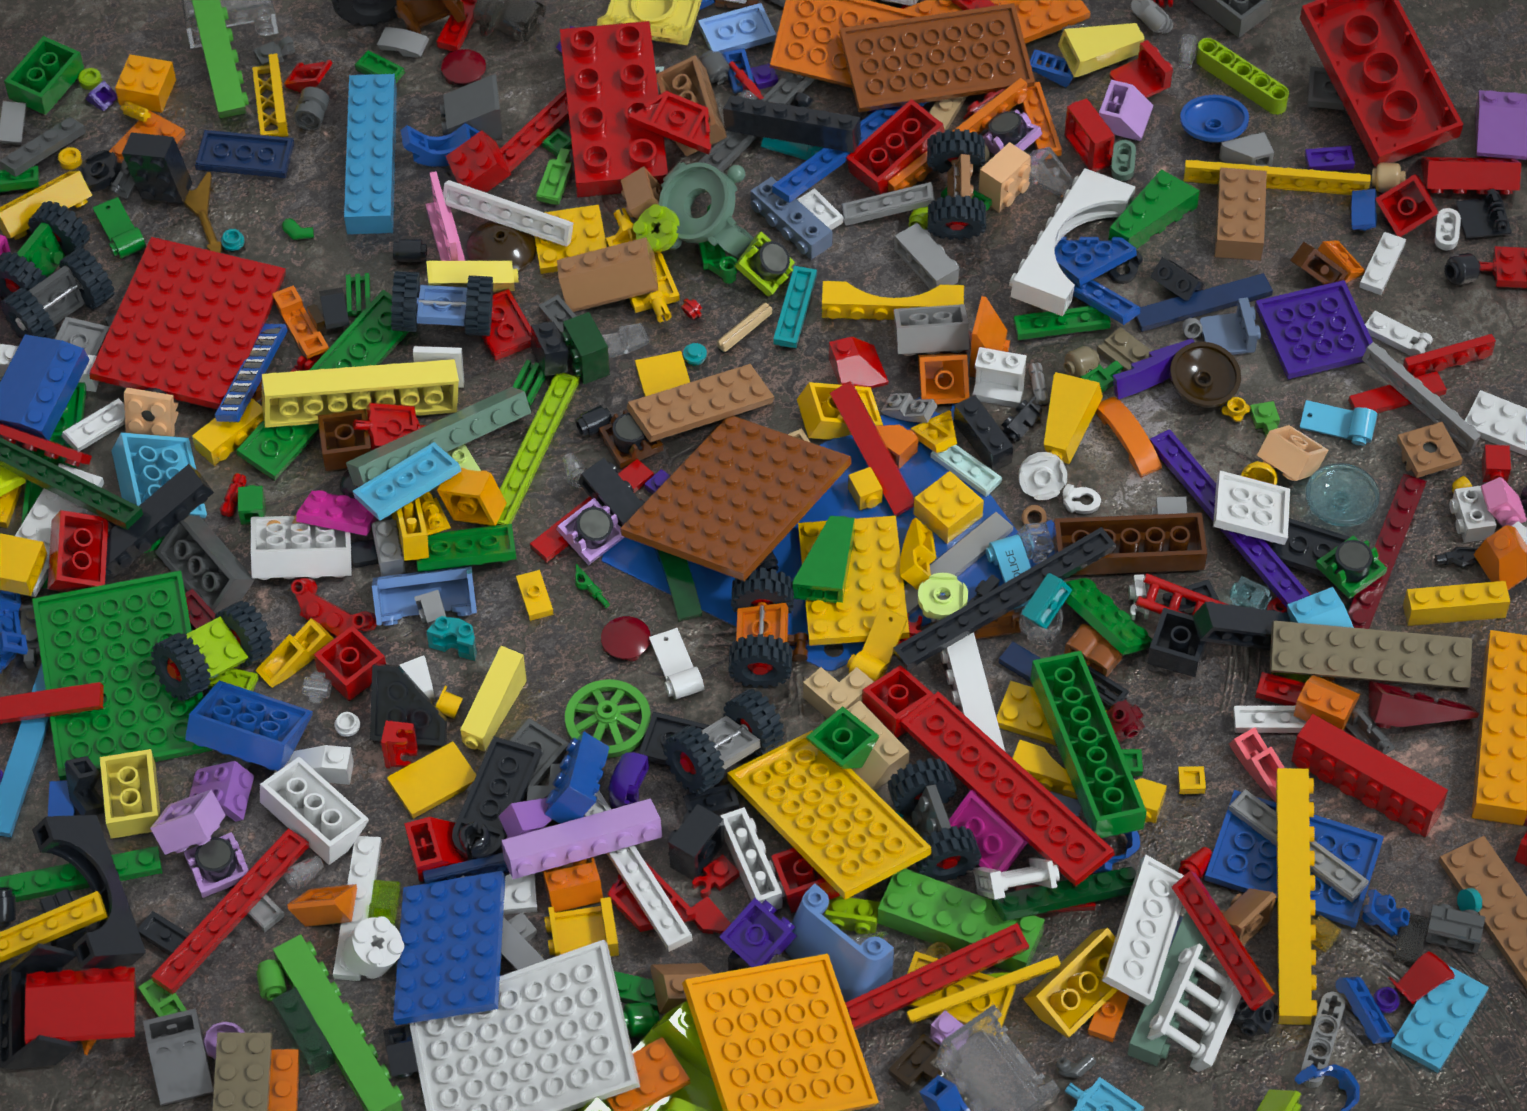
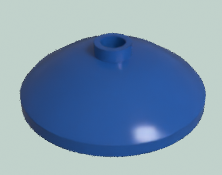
(1214, 118)

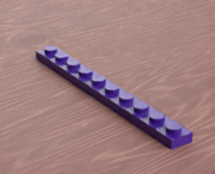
(1203, 490)

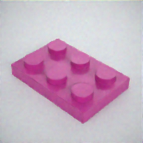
(335, 513)
(995, 838)

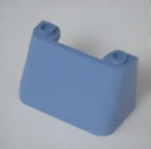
(855, 966)

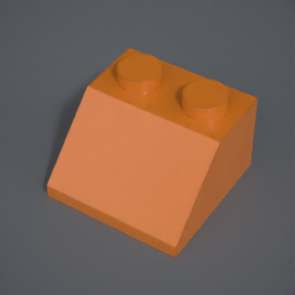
(1326, 701)

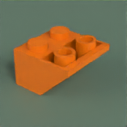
(573, 885)

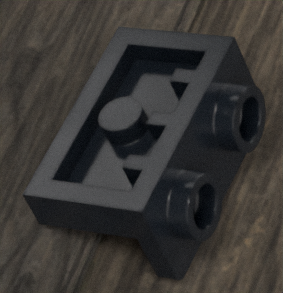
(1177, 279)

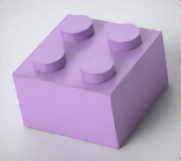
(188, 822)

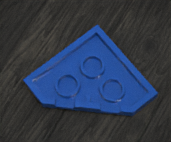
(1090, 258)

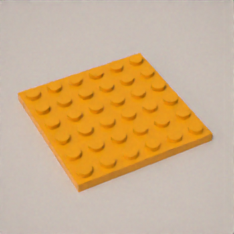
(780, 1038)

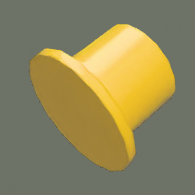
(448, 703)

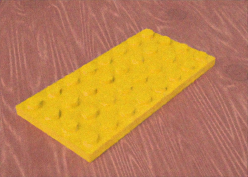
(829, 816)

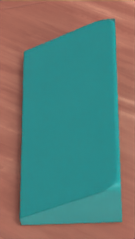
(1047, 601)

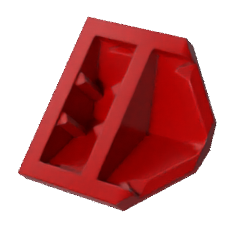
(307, 75)

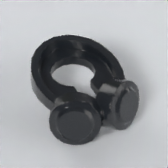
(1133, 266)

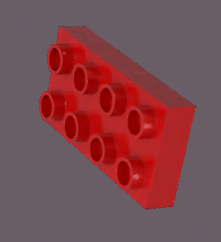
(1382, 76)
(606, 79)

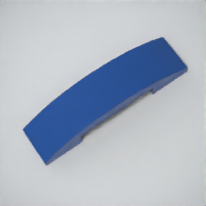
(10, 629)

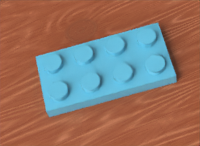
(407, 481)
(1439, 1020)

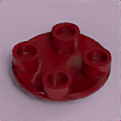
(463, 66)
(625, 638)

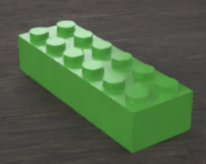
(950, 916)

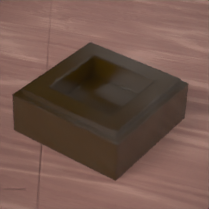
(317, 319)

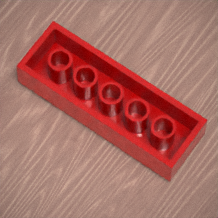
(1369, 775)

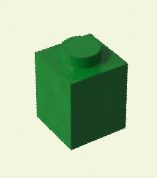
(251, 503)

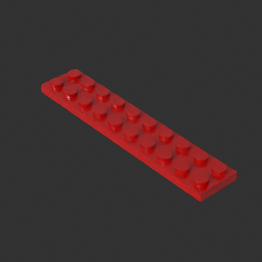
(1007, 788)

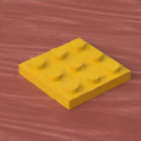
(586, 237)

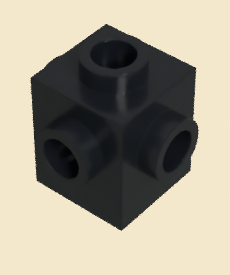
(1255, 1021)

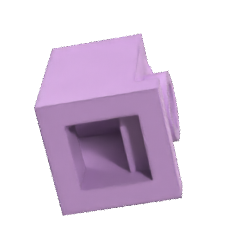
(944, 1027)

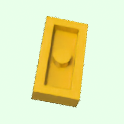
(534, 595)

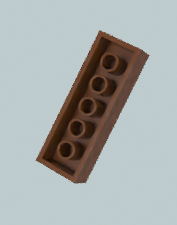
(1141, 542)

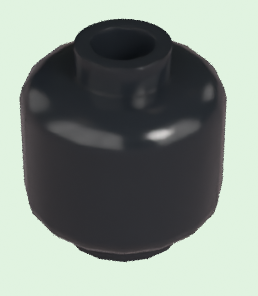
(1462, 269)

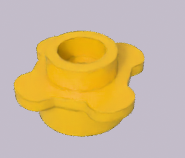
(1238, 404)

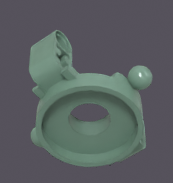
(688, 182)

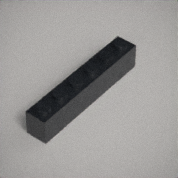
(792, 123)
(160, 514)

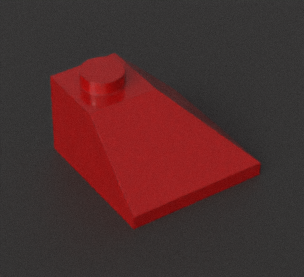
(1407, 205)
(856, 362)

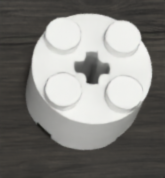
(372, 947)

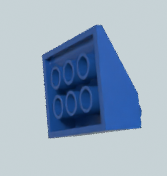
(40, 384)
(247, 725)

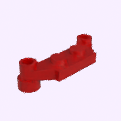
(326, 613)

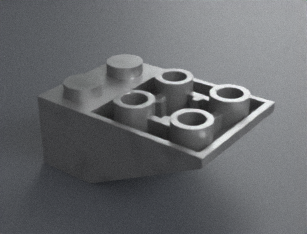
(178, 1057)

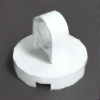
(1042, 475)

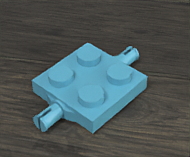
(1102, 1097)

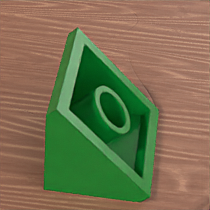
(844, 739)

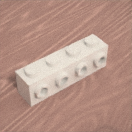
(750, 858)

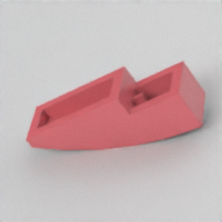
(1257, 760)

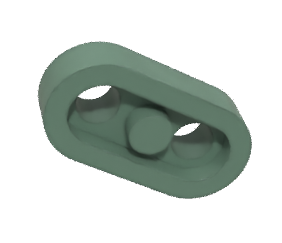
(1123, 160)

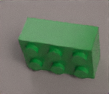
(44, 75)

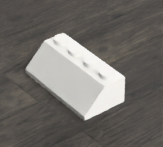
(313, 809)

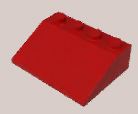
(81, 1004)

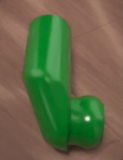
(295, 232)

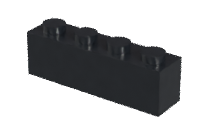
(1236, 624)

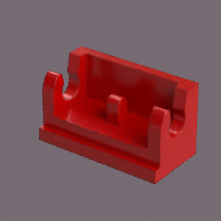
(396, 741)

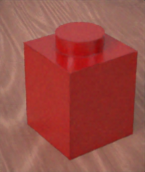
(1496, 462)

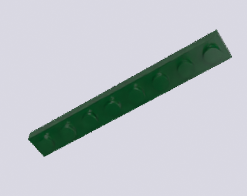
(68, 485)

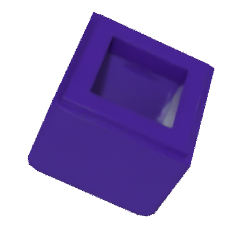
(102, 96)

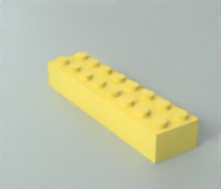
(304, 395)

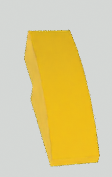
(917, 554)
(294, 653)

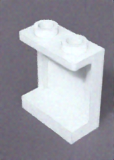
(999, 377)

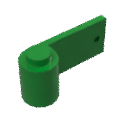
(119, 229)

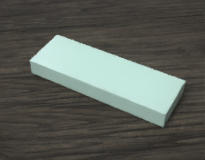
(968, 469)

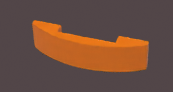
(299, 323)
(1131, 435)

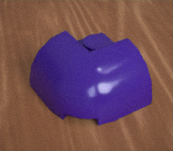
(627, 779)

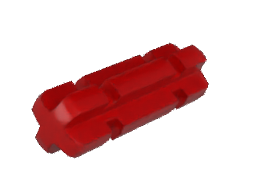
(231, 497)

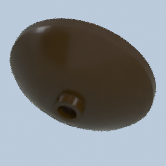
(501, 243)
(1206, 363)

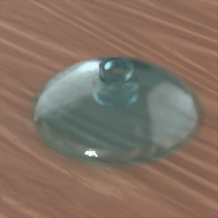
(1342, 485)

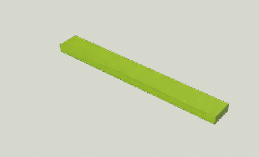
(536, 444)

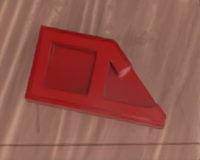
(709, 917)

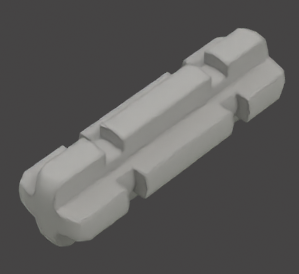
(1038, 384)

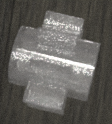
(316, 687)

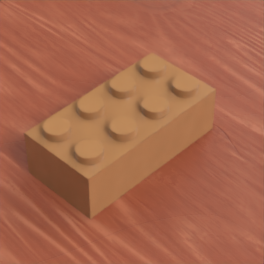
(692, 82)
(1240, 214)

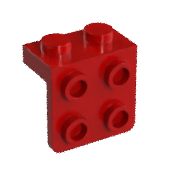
(1147, 73)

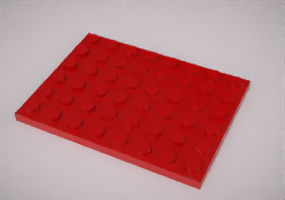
(187, 322)

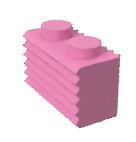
(1503, 502)

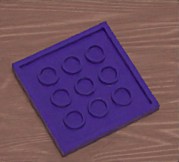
(1314, 329)

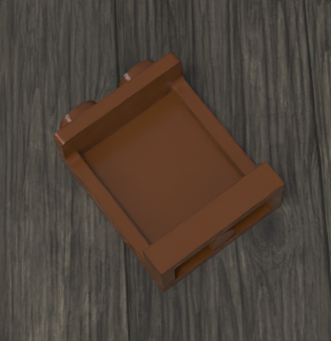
(423, 12)

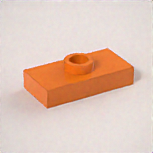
(1108, 1017)

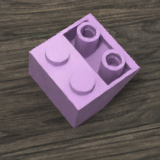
(1125, 110)

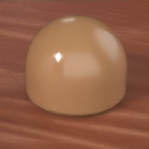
(1033, 508)

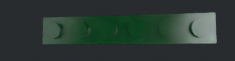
(1045, 899)

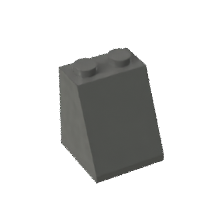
(474, 105)

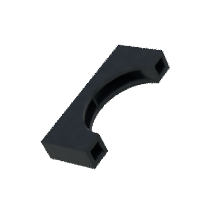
(84, 846)

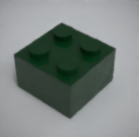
(586, 348)

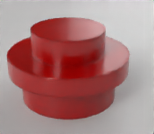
(691, 308)

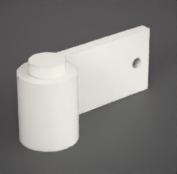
(676, 665)

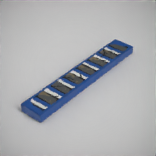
(251, 373)

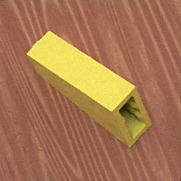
(1099, 46)
(457, 273)
(494, 699)

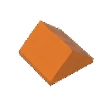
(325, 905)

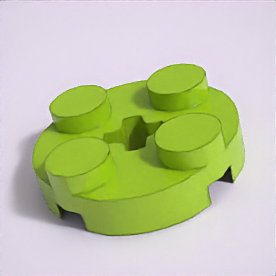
(654, 216)

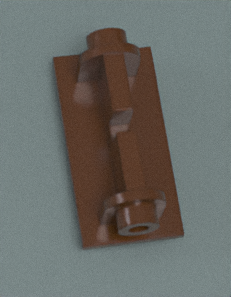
(1003, 625)

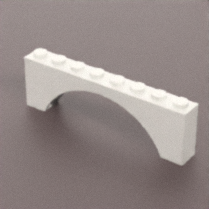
(1039, 276)

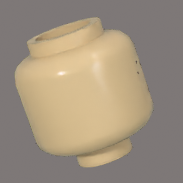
(1387, 176)

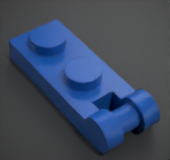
(1365, 1009)

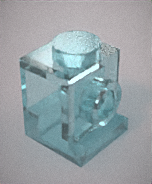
(1245, 588)

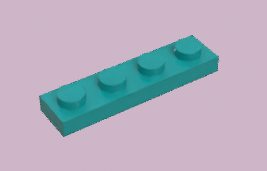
(795, 307)

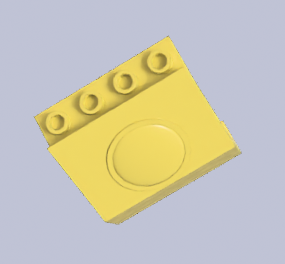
(669, 19)

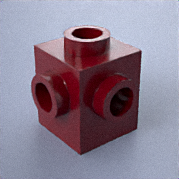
(1125, 720)

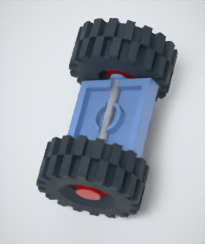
(441, 304)

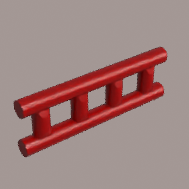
(1177, 591)

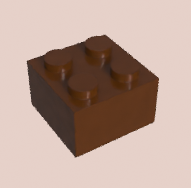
(339, 439)

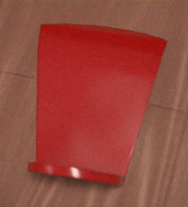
(1423, 977)

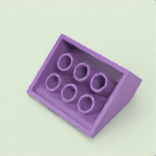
(1501, 125)

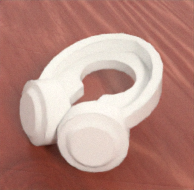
(1076, 506)

